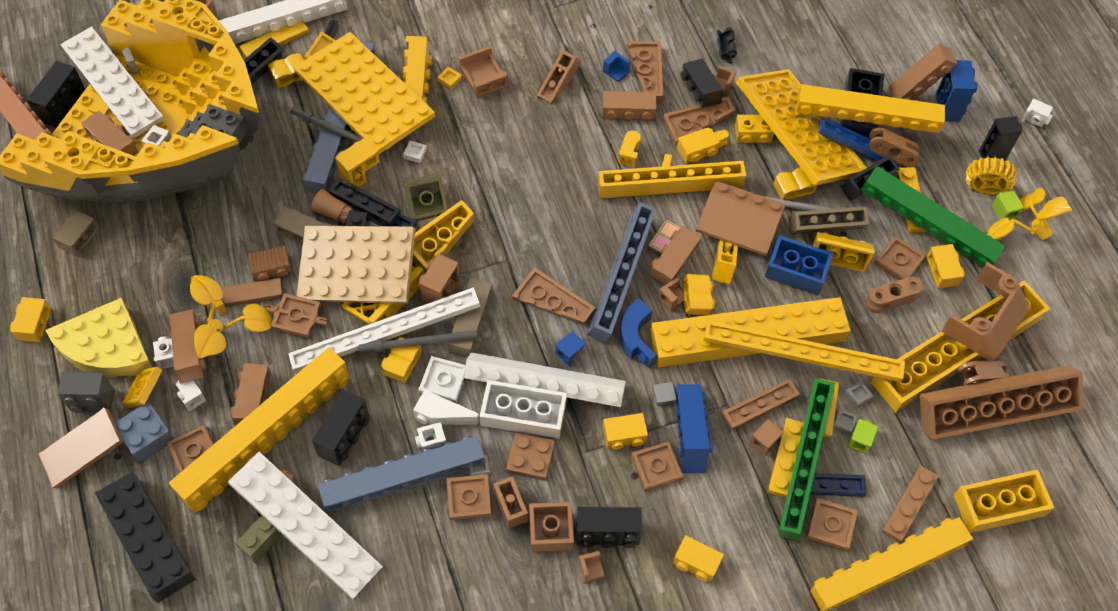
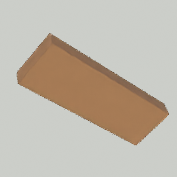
(252, 292)

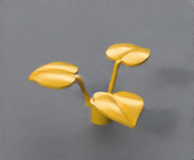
(1039, 226)
(207, 337)

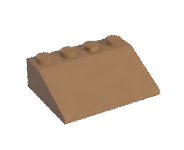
(740, 218)

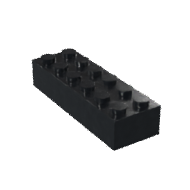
(145, 537)

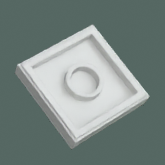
(443, 378)

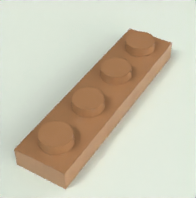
(760, 404)
(909, 504)

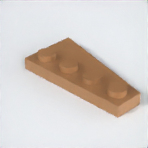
(648, 65)
(696, 118)
(551, 296)

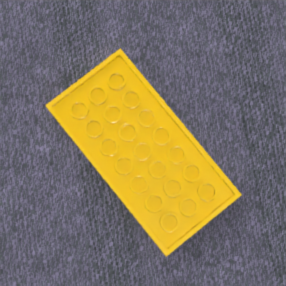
(364, 92)
(776, 101)

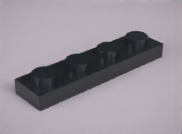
(365, 201)

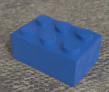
(957, 90)
(799, 265)

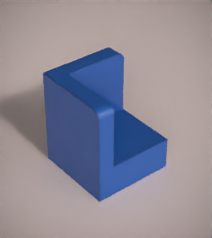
(616, 66)
(569, 347)

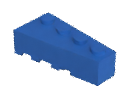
(693, 428)

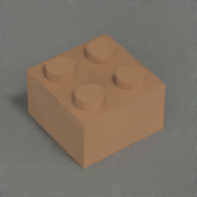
(439, 279)
(551, 527)

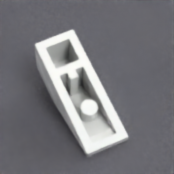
(435, 409)

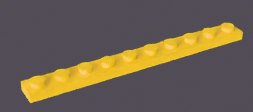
(804, 351)

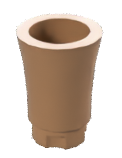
(330, 206)

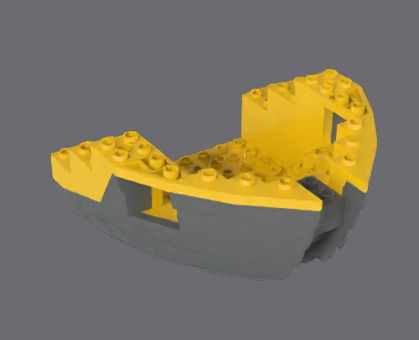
(192, 84)

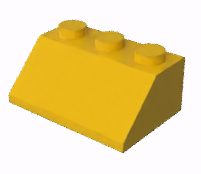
(846, 252)

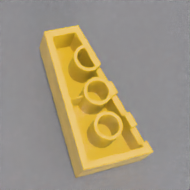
(441, 234)

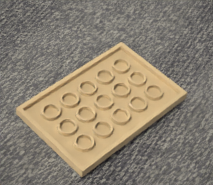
(356, 264)

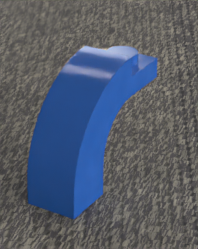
(634, 318)

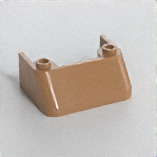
(985, 336)

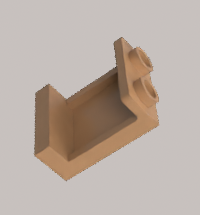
(482, 72)

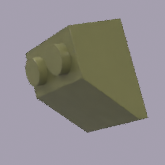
(425, 196)

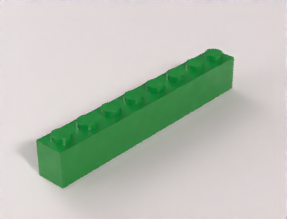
(932, 217)
(807, 460)

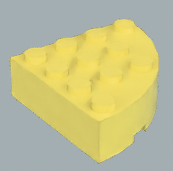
(102, 341)

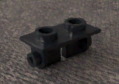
(727, 46)

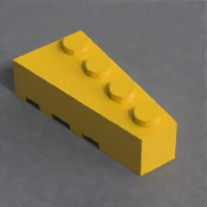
(417, 64)

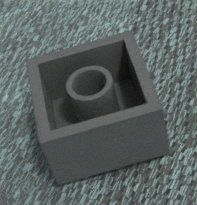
(85, 391)

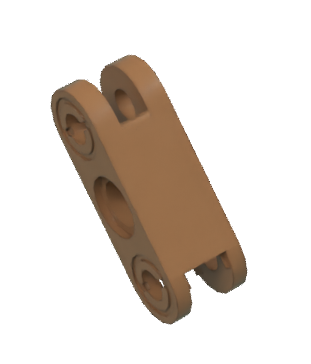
(900, 148)
(882, 299)
(982, 371)

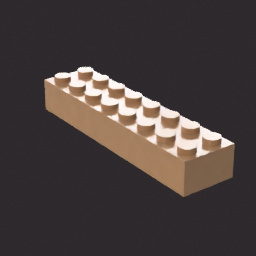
(1001, 402)

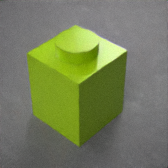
(1008, 205)
(862, 436)

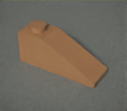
(559, 76)

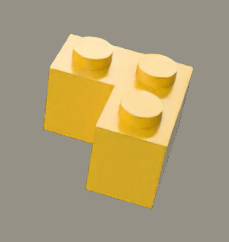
(356, 161)

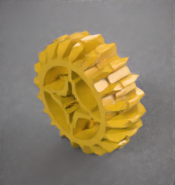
(991, 176)

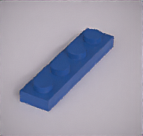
(847, 137)

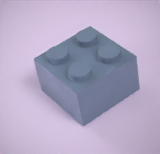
(143, 432)

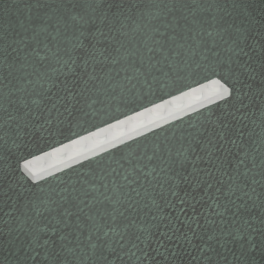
(389, 327)

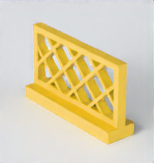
(385, 310)

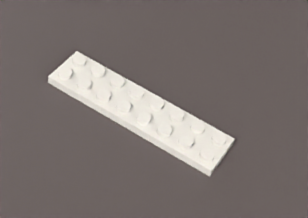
(112, 82)
(305, 525)

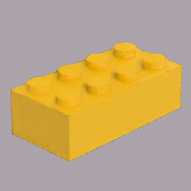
(1003, 501)

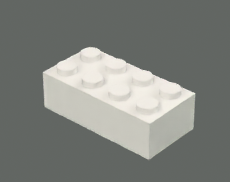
(523, 409)

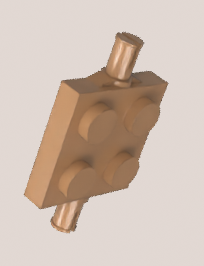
(296, 315)

